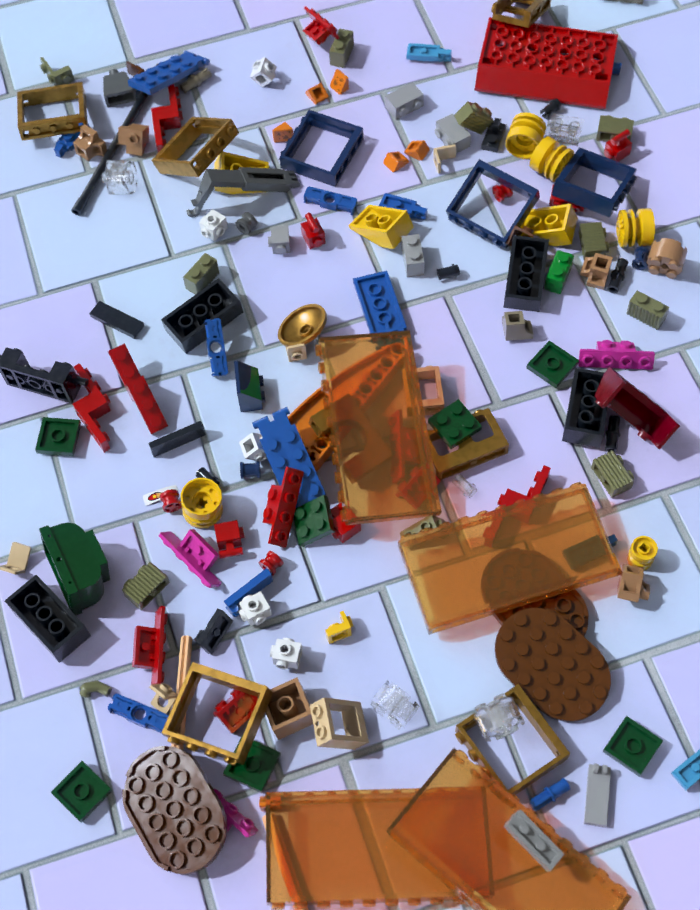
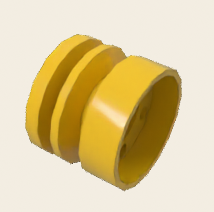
(525, 135)
(550, 158)
(635, 228)
(201, 493)

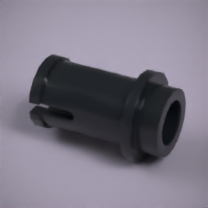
(554, 105)
(448, 272)
(203, 473)

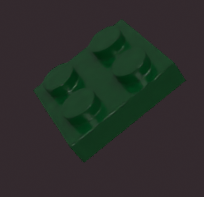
(552, 364)
(454, 424)
(58, 436)
(313, 520)
(632, 746)
(257, 767)
(81, 791)

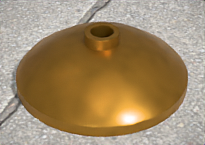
(302, 325)

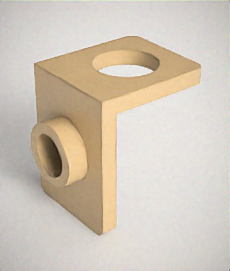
(443, 153)
(296, 352)
(17, 559)
(166, 692)

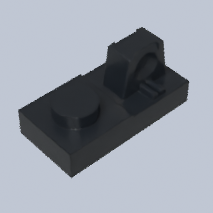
(493, 136)
(214, 632)

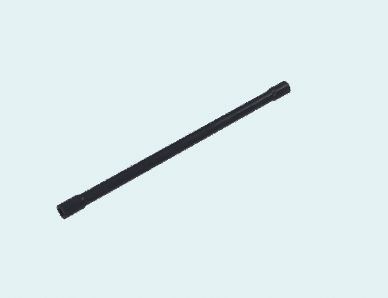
(82, 200)

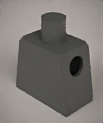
(116, 88)

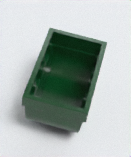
(76, 562)

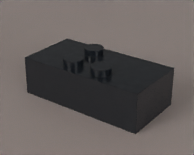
(526, 273)
(187, 321)
(584, 416)
(47, 618)

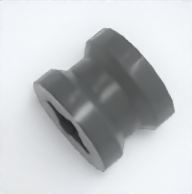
(246, 223)

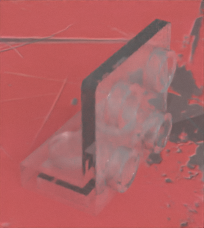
(565, 129)

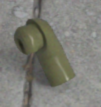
(94, 686)

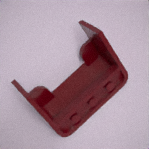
(635, 408)

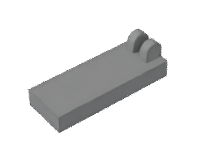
(597, 795)
(533, 840)

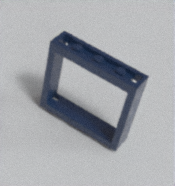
(330, 124)
(503, 178)
(589, 199)

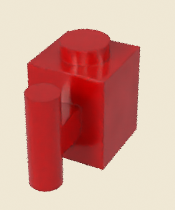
(618, 146)
(312, 232)
(342, 531)
(227, 537)

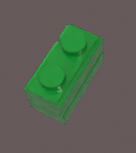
(559, 272)

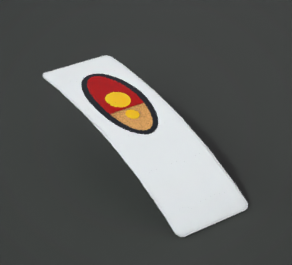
(155, 495)

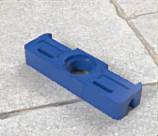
(319, 197)
(215, 335)
(127, 708)

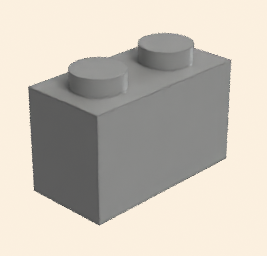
(404, 101)
(452, 133)
(412, 255)

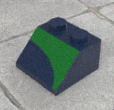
(249, 387)

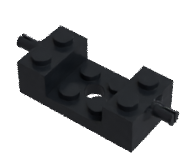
(59, 383)

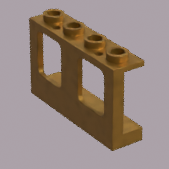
(530, 15)
(470, 452)

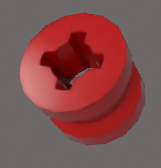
(501, 192)
(170, 500)
(271, 562)

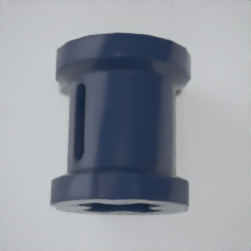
(640, 258)
(250, 469)

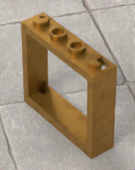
(51, 126)
(166, 159)
(185, 696)
(540, 726)

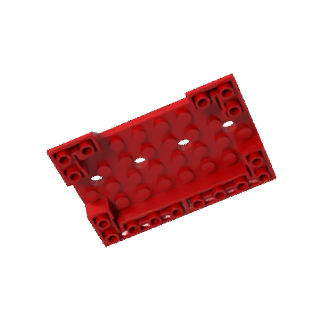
(546, 72)

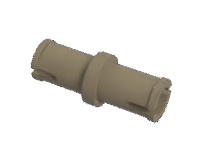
(195, 80)

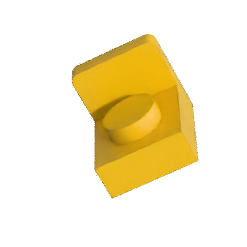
(339, 631)

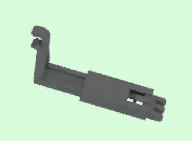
(246, 178)

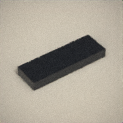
(116, 319)
(177, 439)

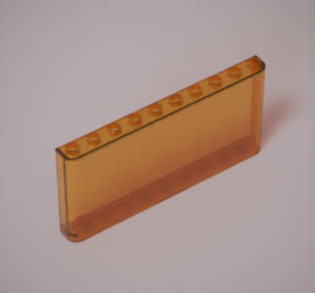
(377, 428)
(507, 557)
(461, 838)
(339, 852)

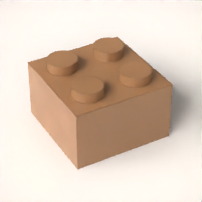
(288, 709)

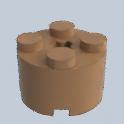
(666, 257)

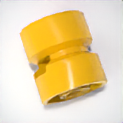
(642, 552)

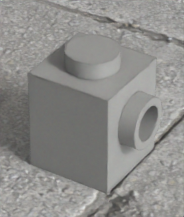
(279, 239)

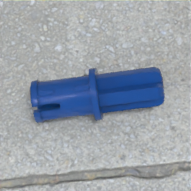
(549, 794)

